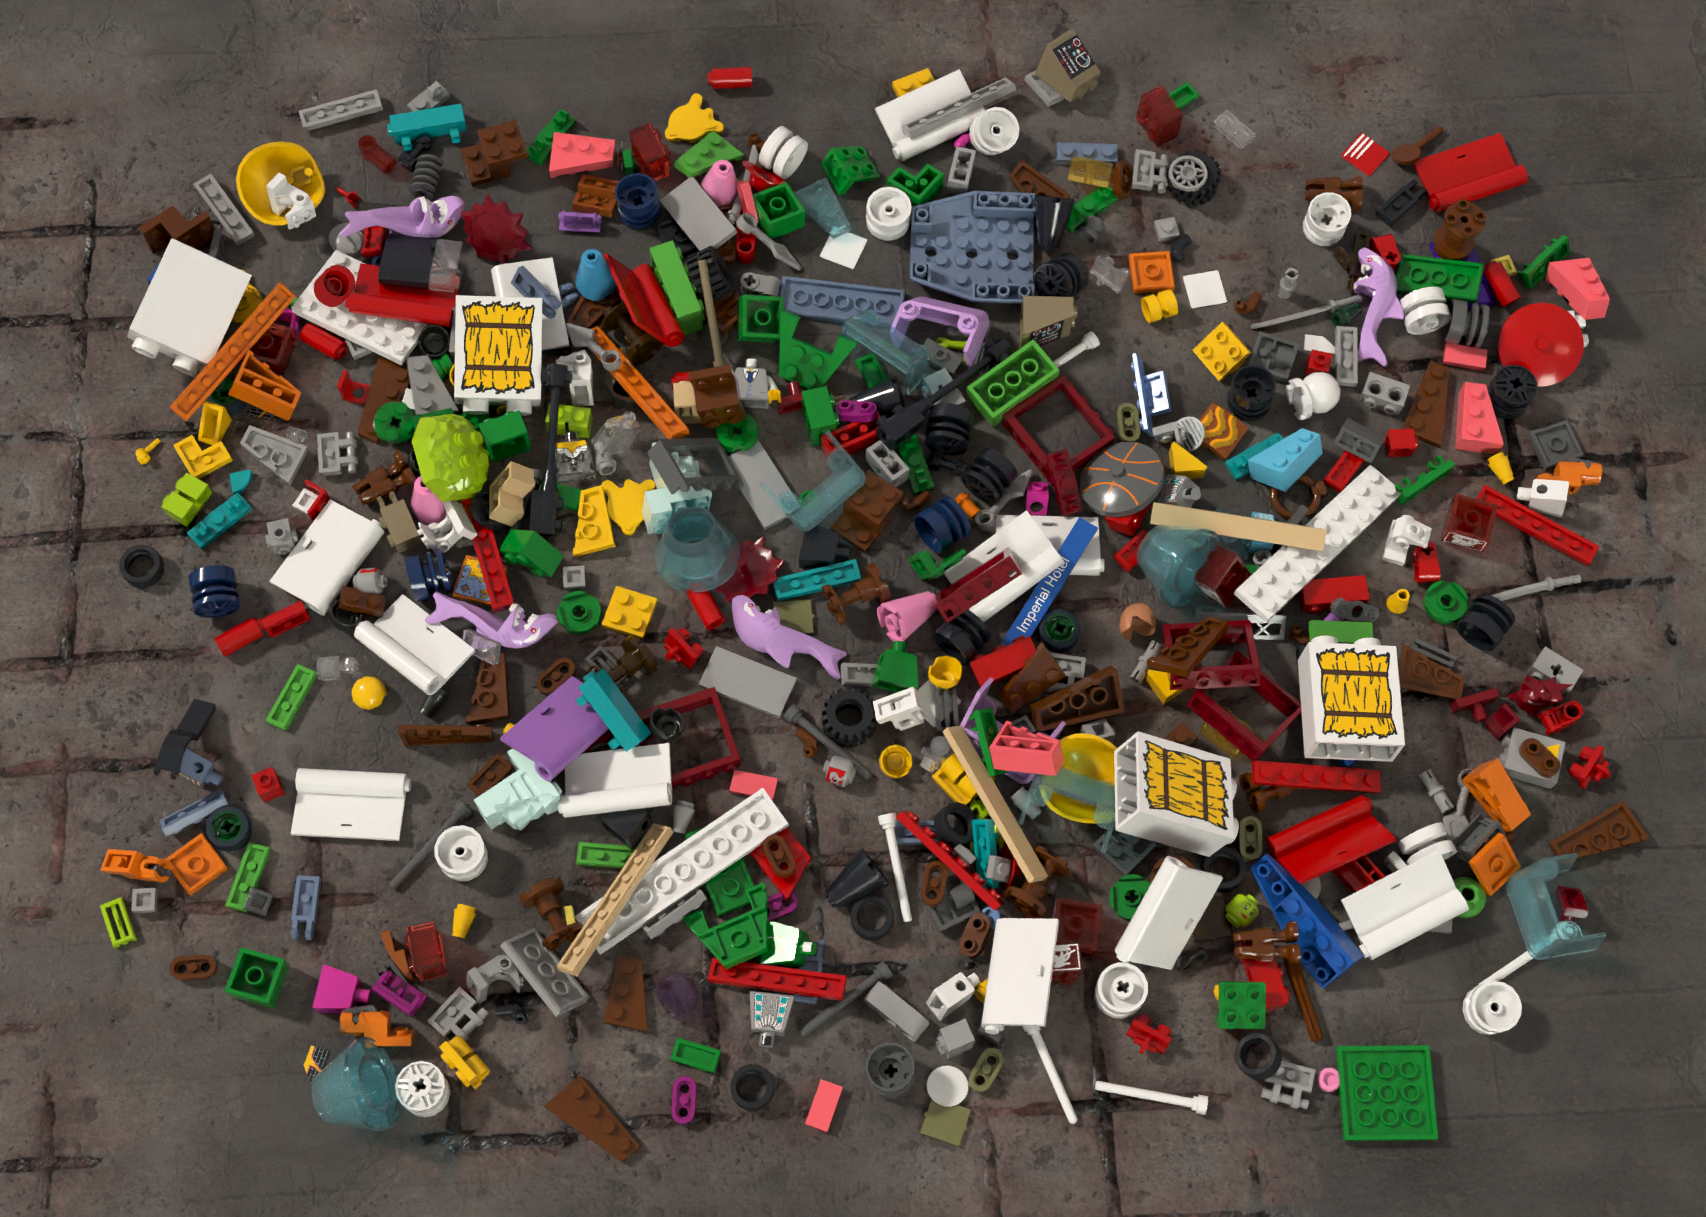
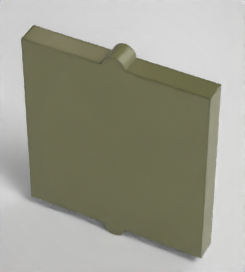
(796, 615)
(945, 1123)

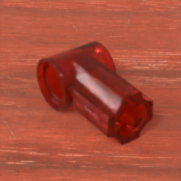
(376, 155)

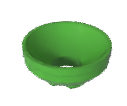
(1478, 903)

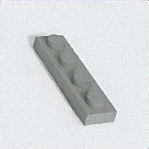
(340, 110)
(224, 210)

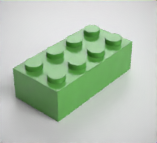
(677, 286)
(1012, 382)

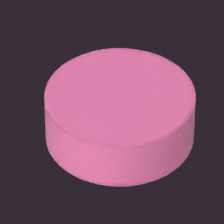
(1328, 1080)

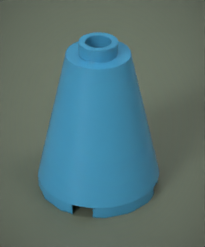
(594, 276)

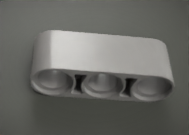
(896, 1011)

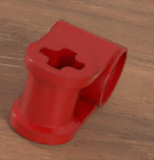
(745, 242)
(1387, 249)
(1426, 566)
(1557, 718)

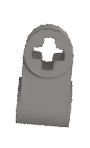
(760, 285)

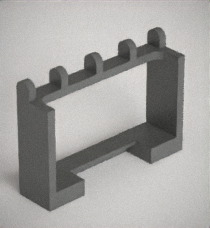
(699, 447)

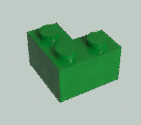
(918, 188)
(531, 550)

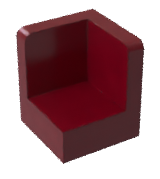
(1501, 721)

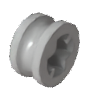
(1261, 555)

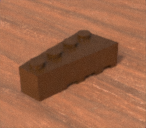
(1082, 701)

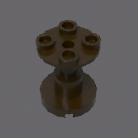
(640, 342)
(635, 659)

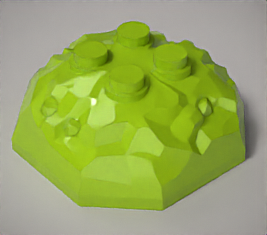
(450, 457)

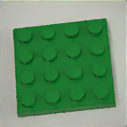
(1386, 1093)

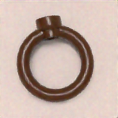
(1316, 489)

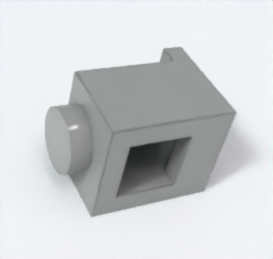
(1099, 728)

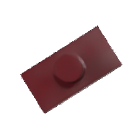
(792, 402)
(1476, 704)
(1571, 903)

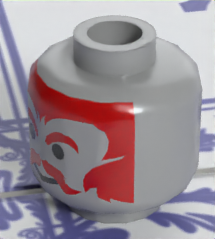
(370, 580)
(839, 771)

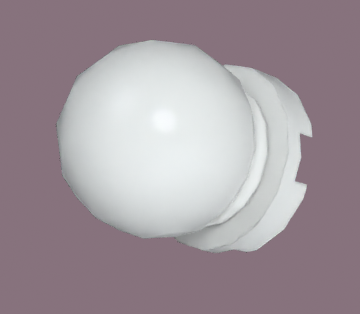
(1314, 394)

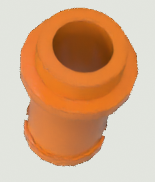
(967, 505)

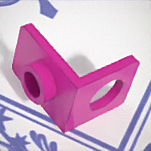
(288, 316)
(1037, 493)

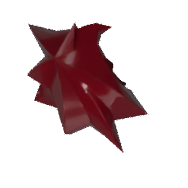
(1538, 694)

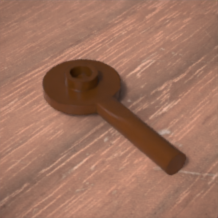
(1410, 153)

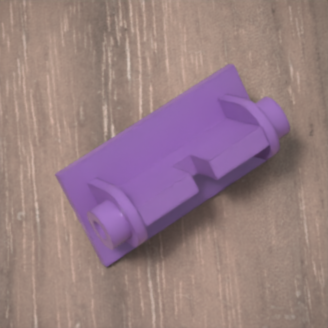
(579, 222)

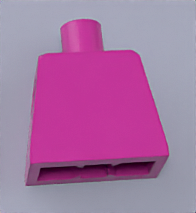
(338, 991)

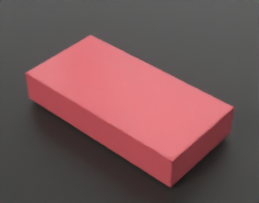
(746, 198)
(1465, 356)
(749, 783)
(823, 1105)

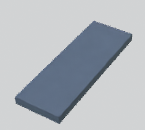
(838, 301)

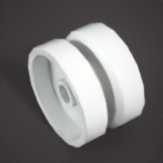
(996, 120)
(783, 152)
(888, 213)
(1425, 310)
(1426, 842)
(468, 843)
(1121, 1003)
(1505, 1006)

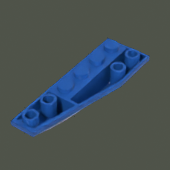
(1322, 942)

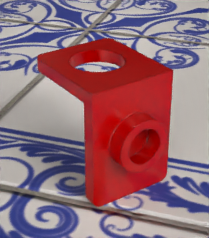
(347, 386)
(320, 501)

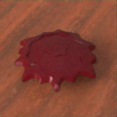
(495, 231)
(754, 571)

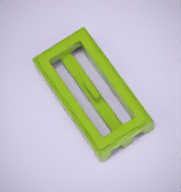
(124, 939)

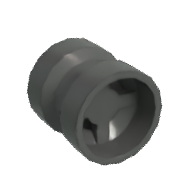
(1090, 231)

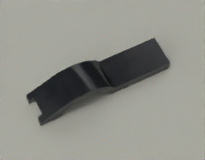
(177, 740)

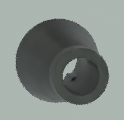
(433, 702)

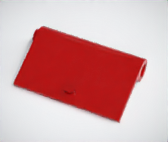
(1481, 173)
(399, 301)
(646, 301)
(1329, 840)

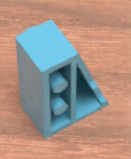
(1286, 460)

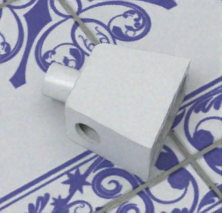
(1545, 496)
(952, 994)

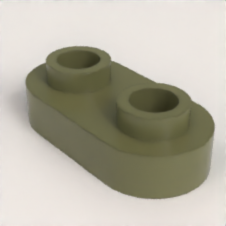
(1128, 425)
(1250, 839)
(985, 1070)

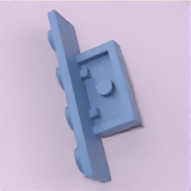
(1152, 394)

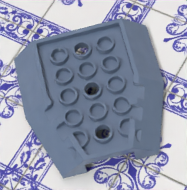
(978, 223)

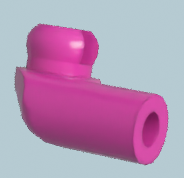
(962, 140)

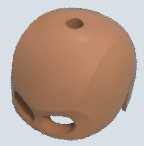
(1137, 618)

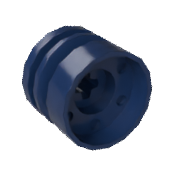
(638, 201)
(942, 524)
(428, 575)
(214, 591)

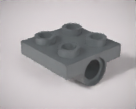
(1274, 355)
(1124, 850)
(956, 906)

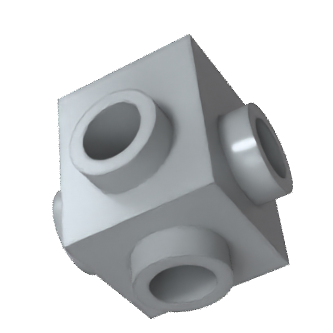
(281, 536)

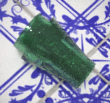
(1345, 315)

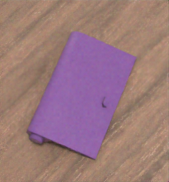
(556, 730)

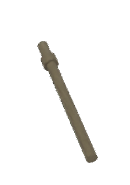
(711, 314)

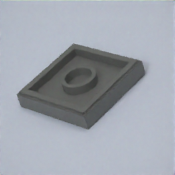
(1555, 444)

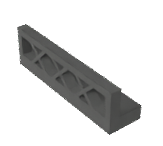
(1245, 613)

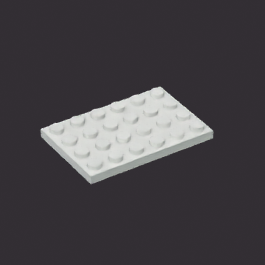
(384, 336)

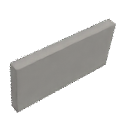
(698, 215)
(754, 468)
(748, 682)
(538, 966)

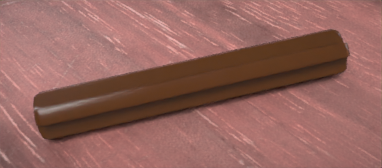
(1304, 1001)

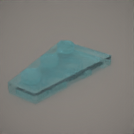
(824, 208)

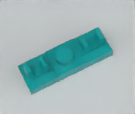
(1238, 464)
(219, 521)
(984, 846)

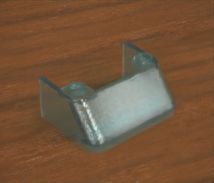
(890, 345)
(825, 497)
(1077, 787)
(1536, 915)

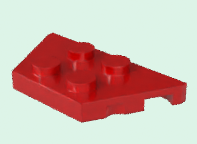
(801, 857)

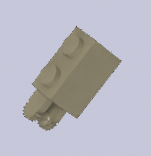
(399, 523)

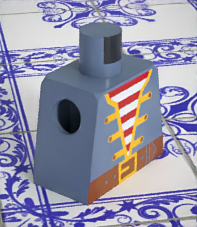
(192, 763)

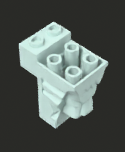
(661, 504)
(519, 796)

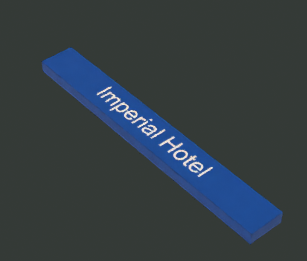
(1049, 586)

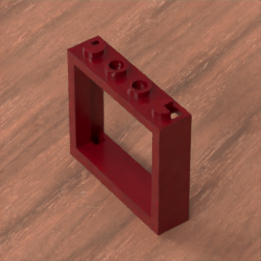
(1031, 448)
(977, 584)
(1216, 675)
(1233, 729)
(709, 769)

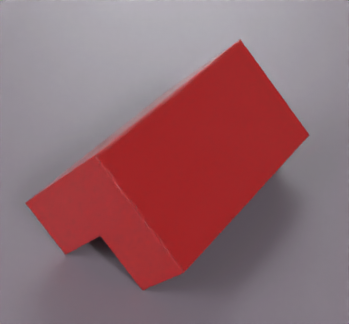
(1358, 874)

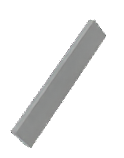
(958, 108)

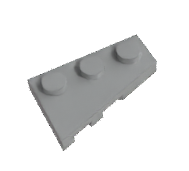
(427, 387)
(275, 452)

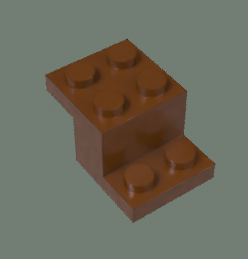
(496, 150)
(171, 224)
(717, 396)
(867, 512)

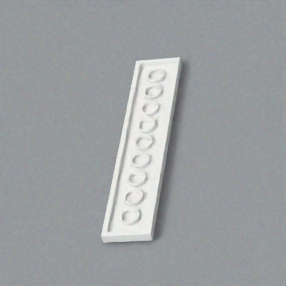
(1295, 567)
(694, 864)

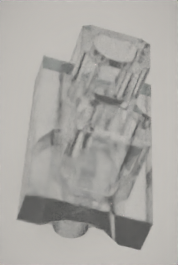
(1108, 274)
(935, 754)

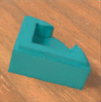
(240, 480)

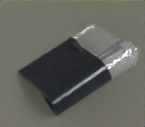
(420, 263)

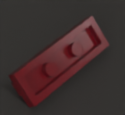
(1064, 482)

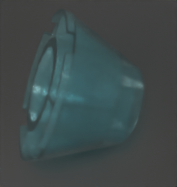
(1172, 558)
(698, 564)
(358, 1088)

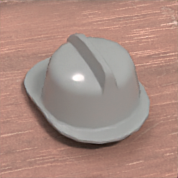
(348, 245)

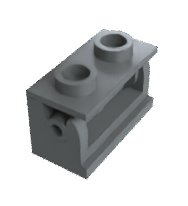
(1359, 440)
(1476, 836)

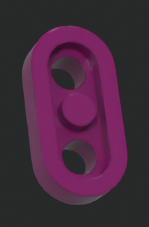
(856, 411)
(776, 908)
(683, 1100)

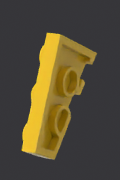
(594, 523)

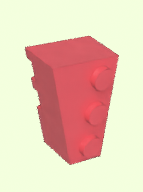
(580, 153)
(1580, 285)
(1476, 421)
(1025, 752)

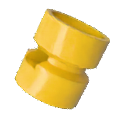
(1161, 305)

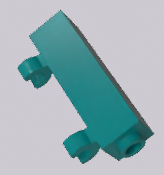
(428, 122)
(613, 710)

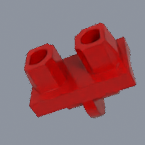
(679, 649)
(1593, 758)
(1148, 1037)

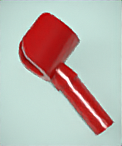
(351, 197)

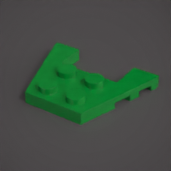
(804, 361)
(739, 937)

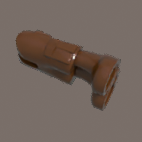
(1333, 185)
(379, 482)
(1258, 799)
(1262, 946)

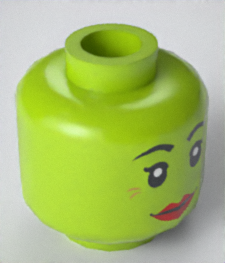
(1242, 910)

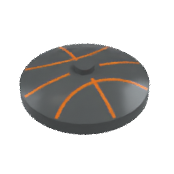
(1122, 479)

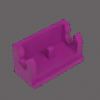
(399, 993)

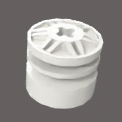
(1326, 219)
(427, 1101)

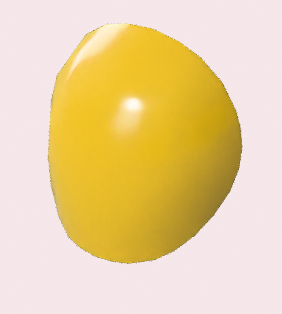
(264, 164)
(1090, 757)

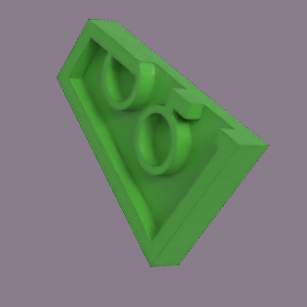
(705, 154)

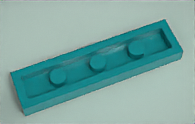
(812, 580)

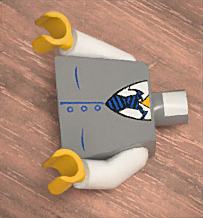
(755, 386)

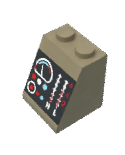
(1068, 67)
(1046, 319)

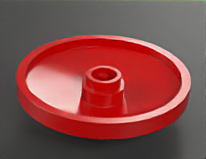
(1543, 341)

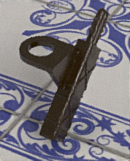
(1350, 260)

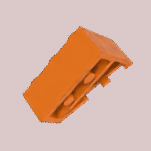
(264, 389)
(1497, 794)

